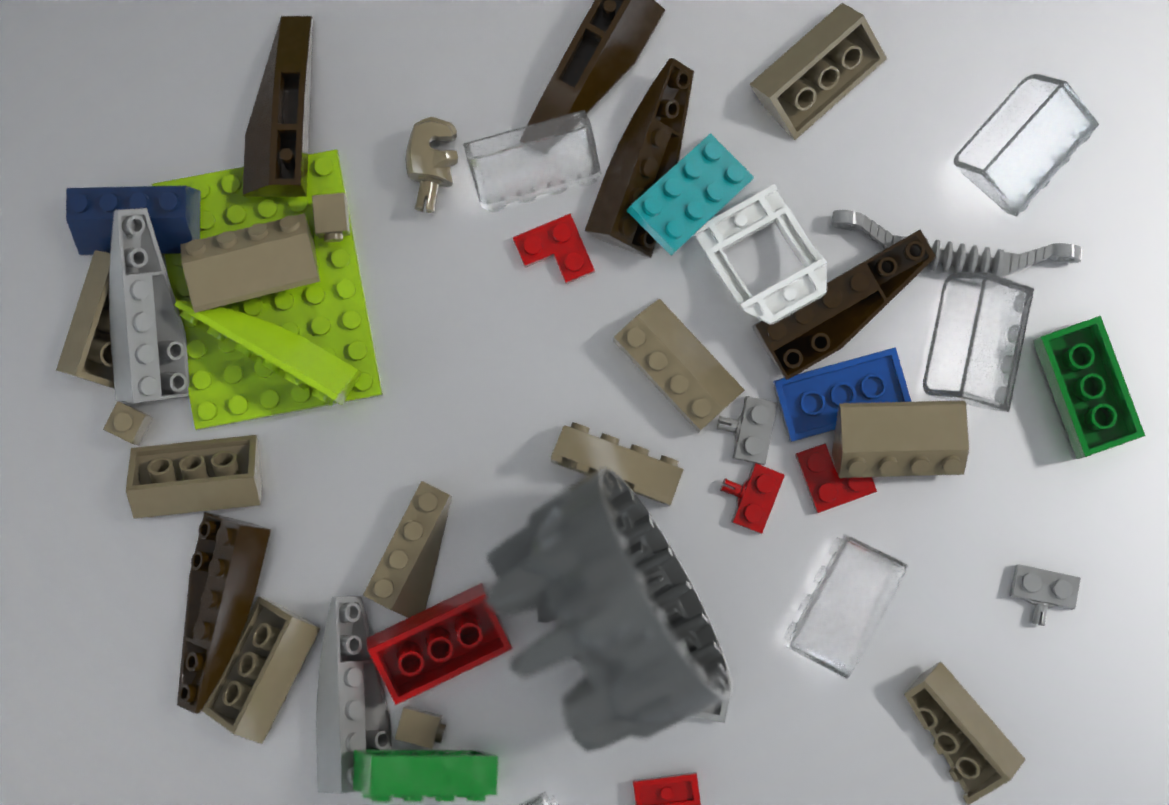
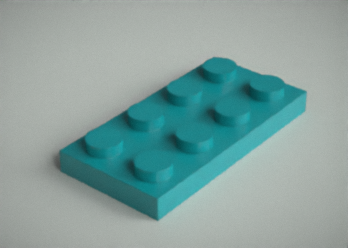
(690, 194)

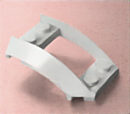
(746, 220)

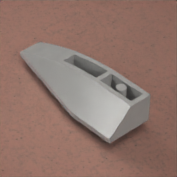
(144, 323)
(349, 697)

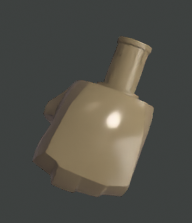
(427, 164)

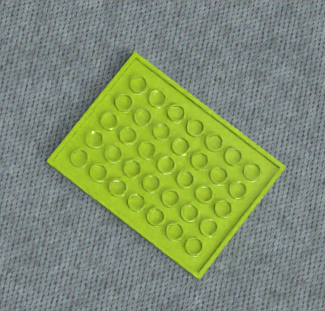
(329, 313)

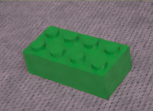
(1088, 387)
(425, 773)

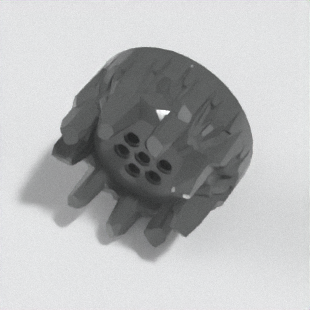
(618, 610)

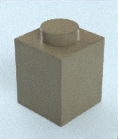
(331, 216)
(128, 423)
(420, 727)

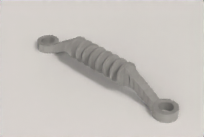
(1001, 265)

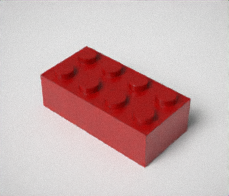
(438, 644)

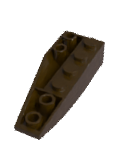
(598, 56)
(280, 117)
(641, 158)
(845, 308)
(218, 602)

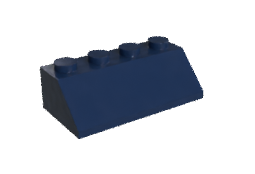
(171, 209)

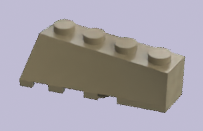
(642, 473)
(409, 563)
(963, 733)

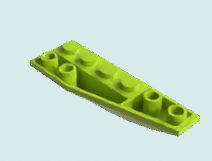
(280, 349)

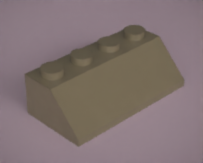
(819, 70)
(249, 262)
(88, 341)
(678, 365)
(901, 439)
(194, 476)
(261, 670)

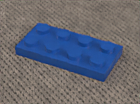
(813, 397)

